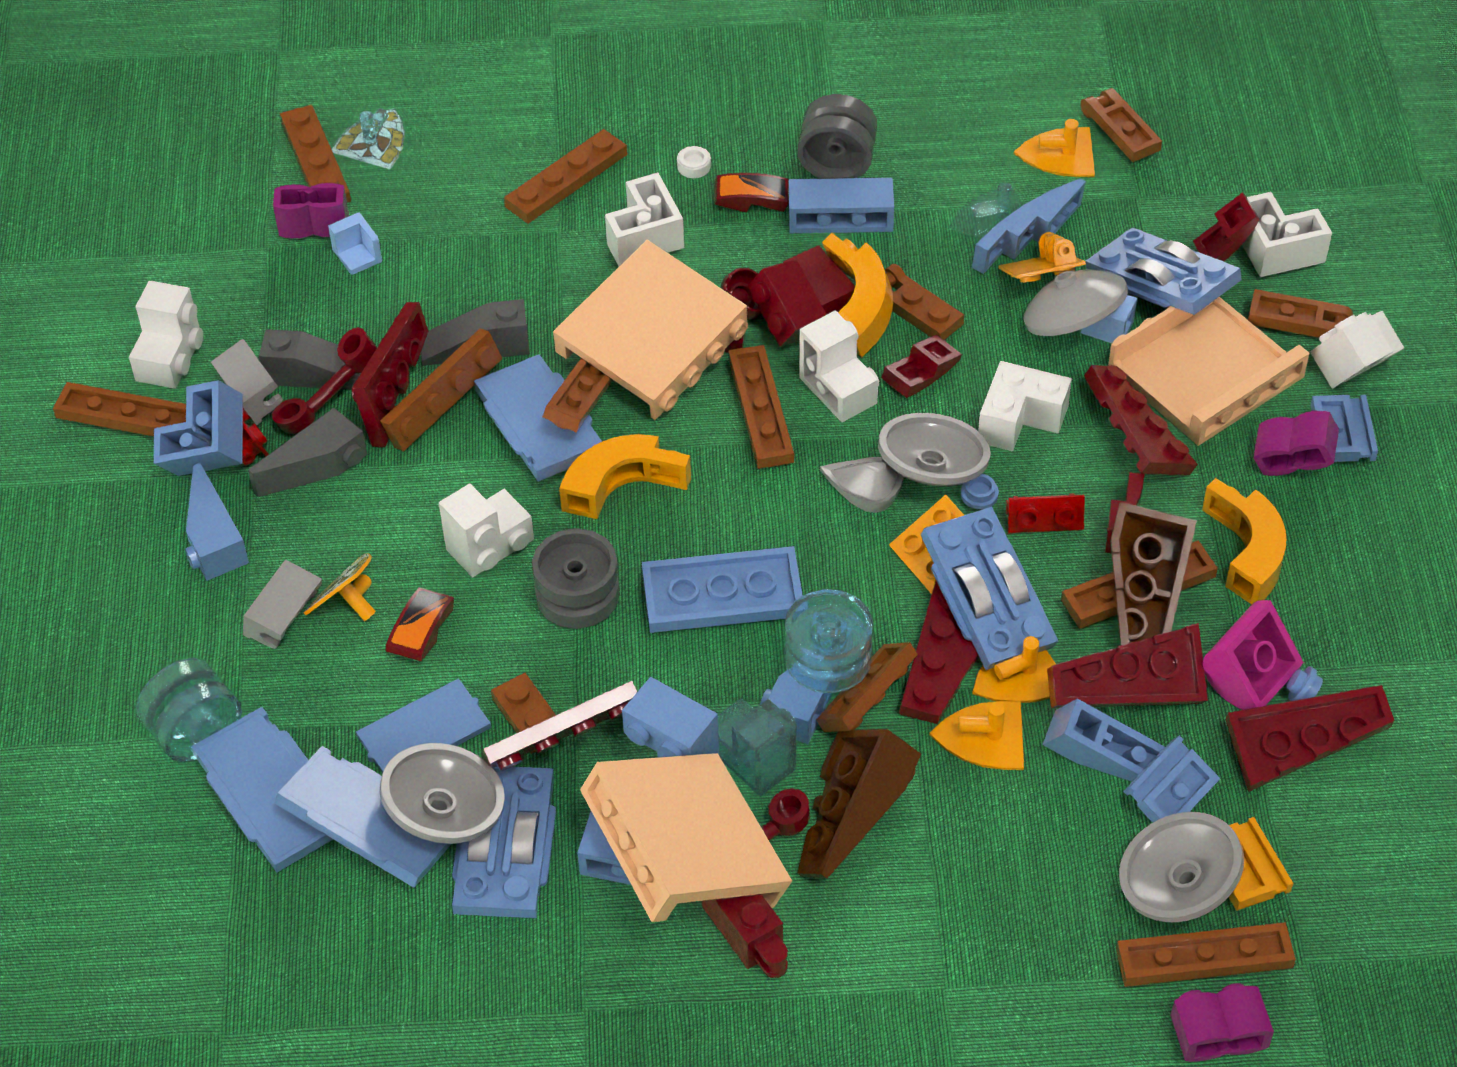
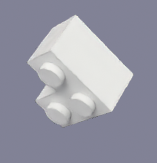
(648, 216)
(1286, 241)
(167, 334)
(1355, 347)
(832, 368)
(1022, 398)
(483, 530)

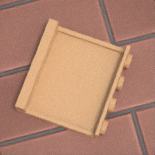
(653, 327)
(1205, 367)
(682, 832)

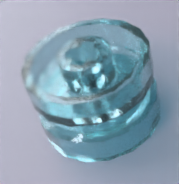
(828, 641)
(186, 706)

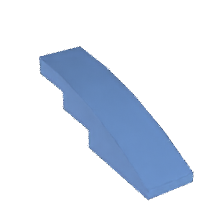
(1028, 222)

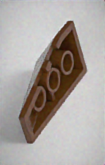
(1148, 569)
(862, 781)

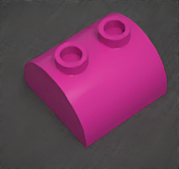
(1252, 658)

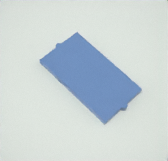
(439, 717)

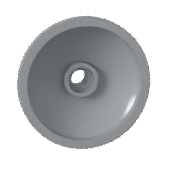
(1074, 301)
(934, 449)
(442, 793)
(1178, 851)

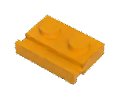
(1262, 871)

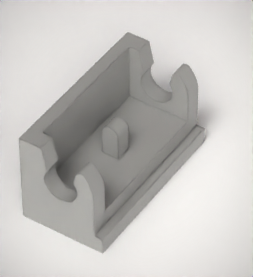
(247, 375)
(279, 604)

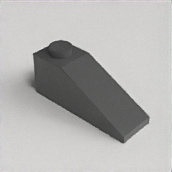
(502, 319)
(300, 359)
(312, 455)

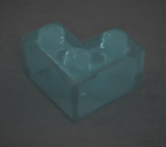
(758, 743)

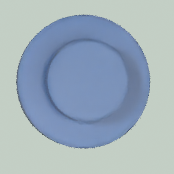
(980, 492)
(1304, 684)

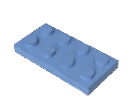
(720, 589)

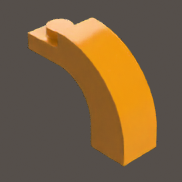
(873, 296)
(617, 463)
(1260, 527)

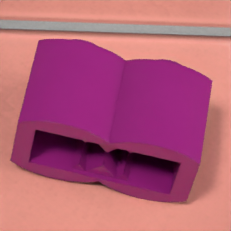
(308, 210)
(1296, 443)
(1221, 1022)

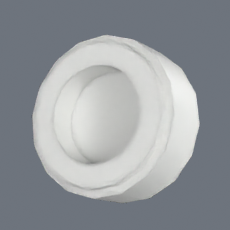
(693, 162)

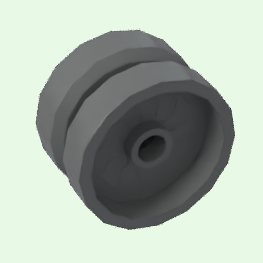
(837, 137)
(576, 578)

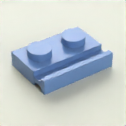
(1355, 426)
(1172, 782)

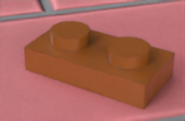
(521, 703)

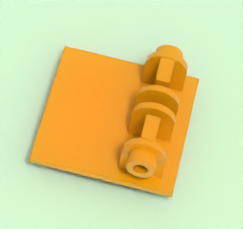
(1055, 255)
(911, 547)

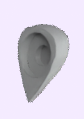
(865, 482)

